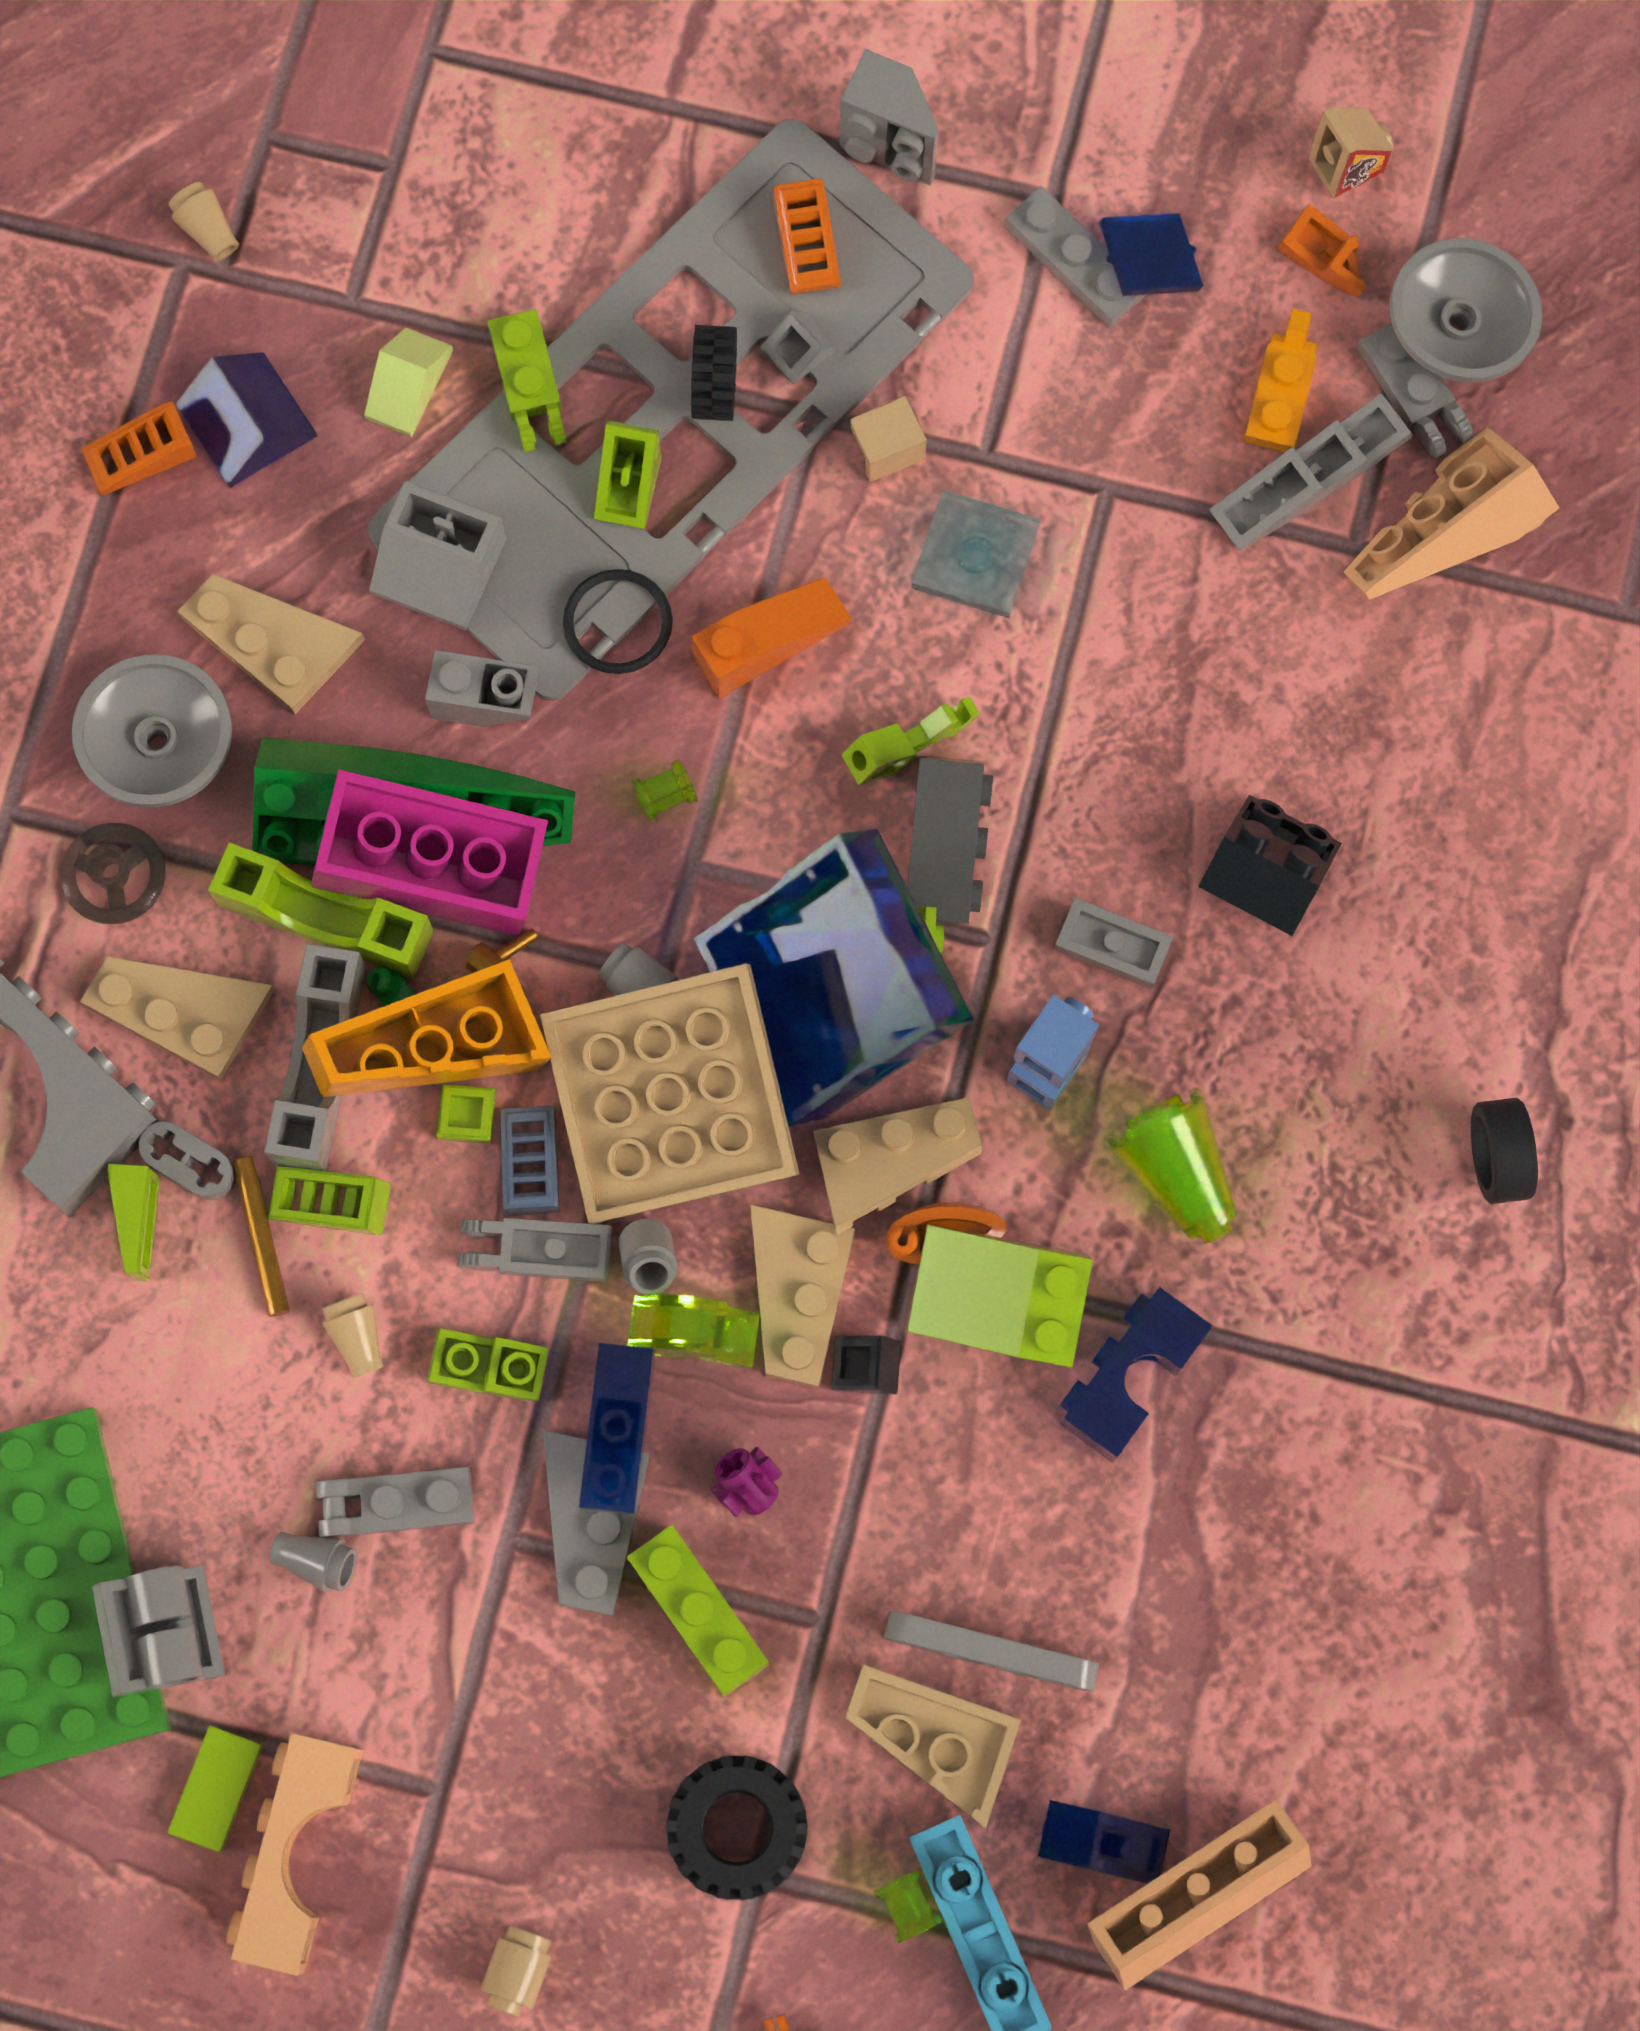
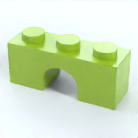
(698, 1610)

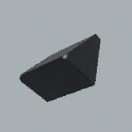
(866, 1364)

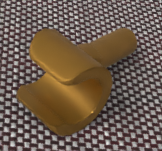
(483, 957)

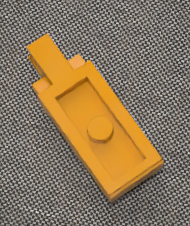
(1283, 386)

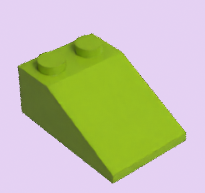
(1000, 1295)

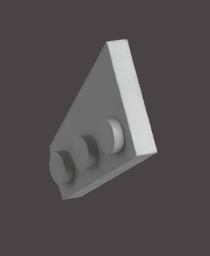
(587, 1542)

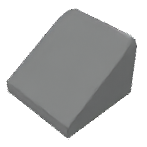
(797, 346)

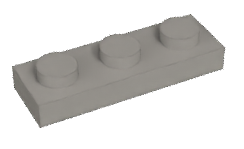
(1070, 254)

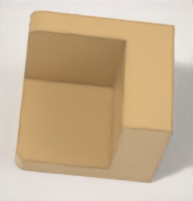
(889, 438)

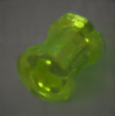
(664, 791)
(908, 1906)

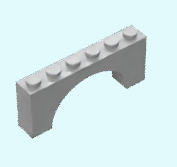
(88, 1112)

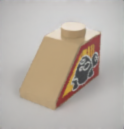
(1349, 148)

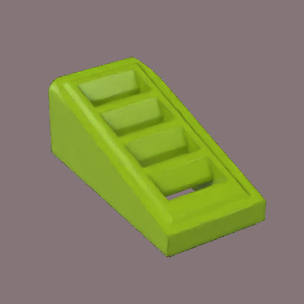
(135, 1205)
(372, 1206)

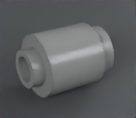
(633, 970)
(648, 1256)

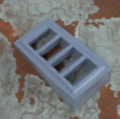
(533, 1202)

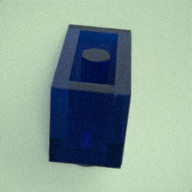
(1103, 1842)

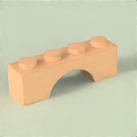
(275, 1923)

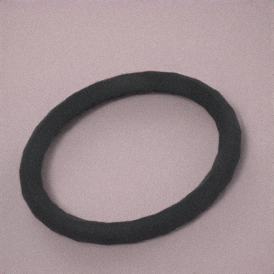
(626, 667)

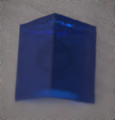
(243, 415)

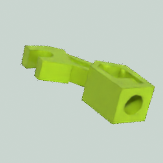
(891, 750)

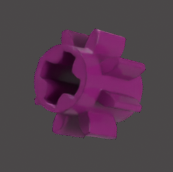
(746, 1481)

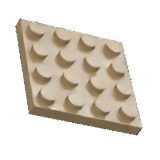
(669, 1094)

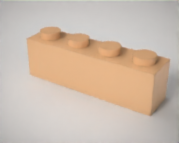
(1200, 1894)

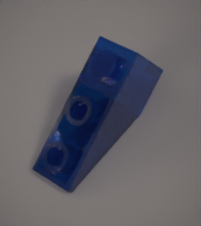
(617, 1428)

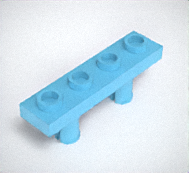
(978, 1928)

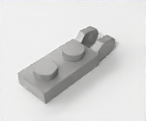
(1413, 391)
(542, 1249)

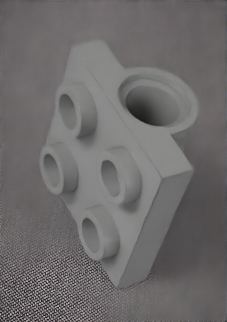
(157, 1629)

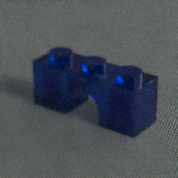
(1160, 1333)

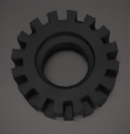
(713, 373)

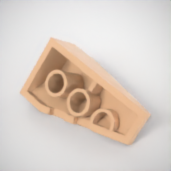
(1476, 505)

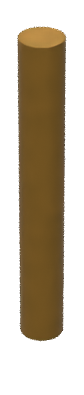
(260, 1236)

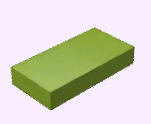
(215, 1789)

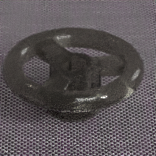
(106, 855)

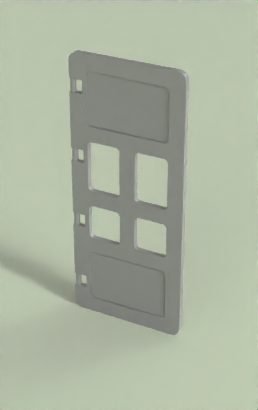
(737, 252)

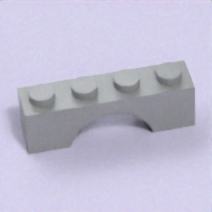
(301, 1119)

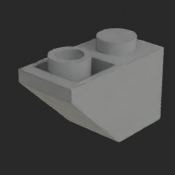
(479, 690)

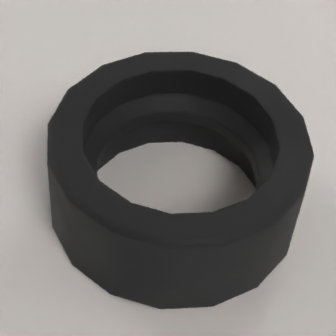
(1504, 1150)

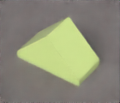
(405, 380)

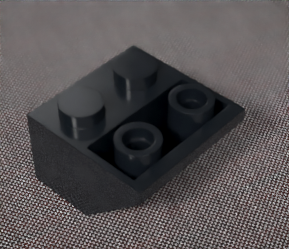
(1270, 864)

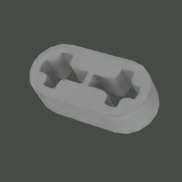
(194, 1150)

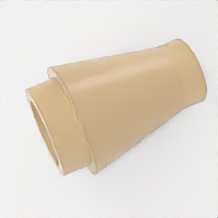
(202, 218)
(354, 1333)

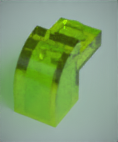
(694, 1329)

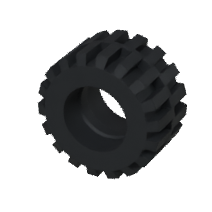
(686, 1827)

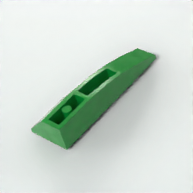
(299, 777)

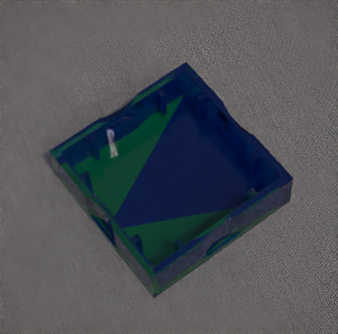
(840, 974)

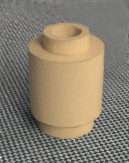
(516, 1971)

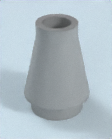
(317, 1560)

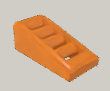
(801, 204)
(144, 426)

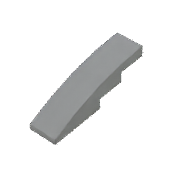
(1310, 473)

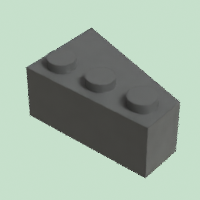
(948, 836)

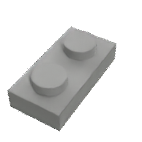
(1113, 943)

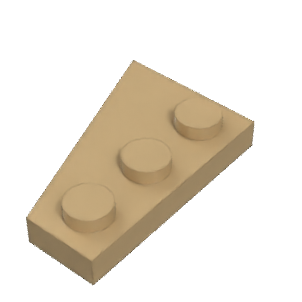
(270, 640)
(179, 1010)
(886, 1155)
(799, 1290)
(937, 1736)

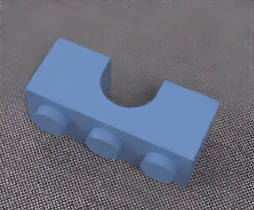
(1053, 1050)

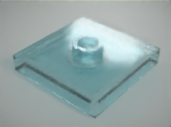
(975, 554)

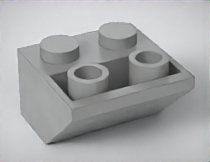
(888, 119)
(436, 555)

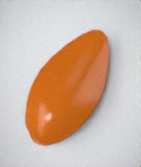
(908, 1232)

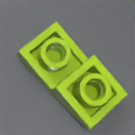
(487, 1365)

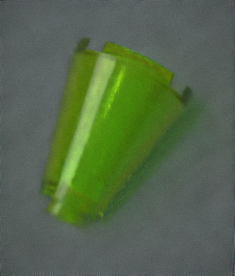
(1179, 1165)

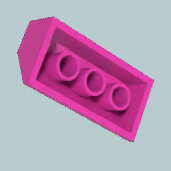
(429, 852)

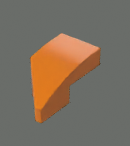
(1324, 250)

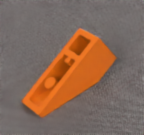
(766, 634)

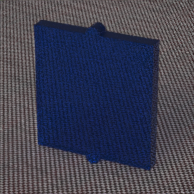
(1151, 254)

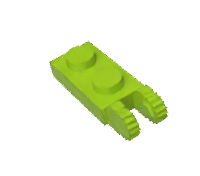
(527, 374)

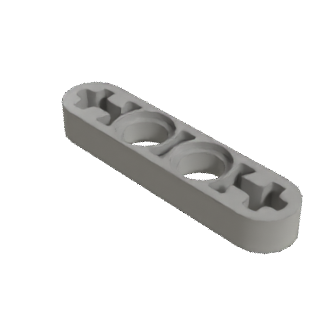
(991, 1651)

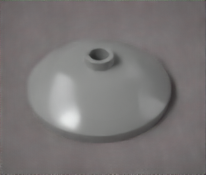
(1480, 291)
(133, 706)

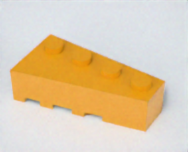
(438, 1036)

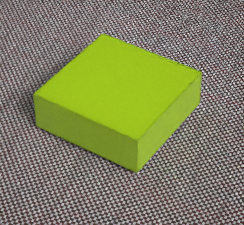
(466, 1114)

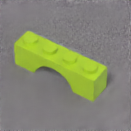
(285, 900)

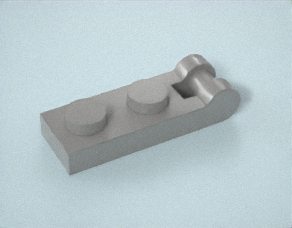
(397, 1502)

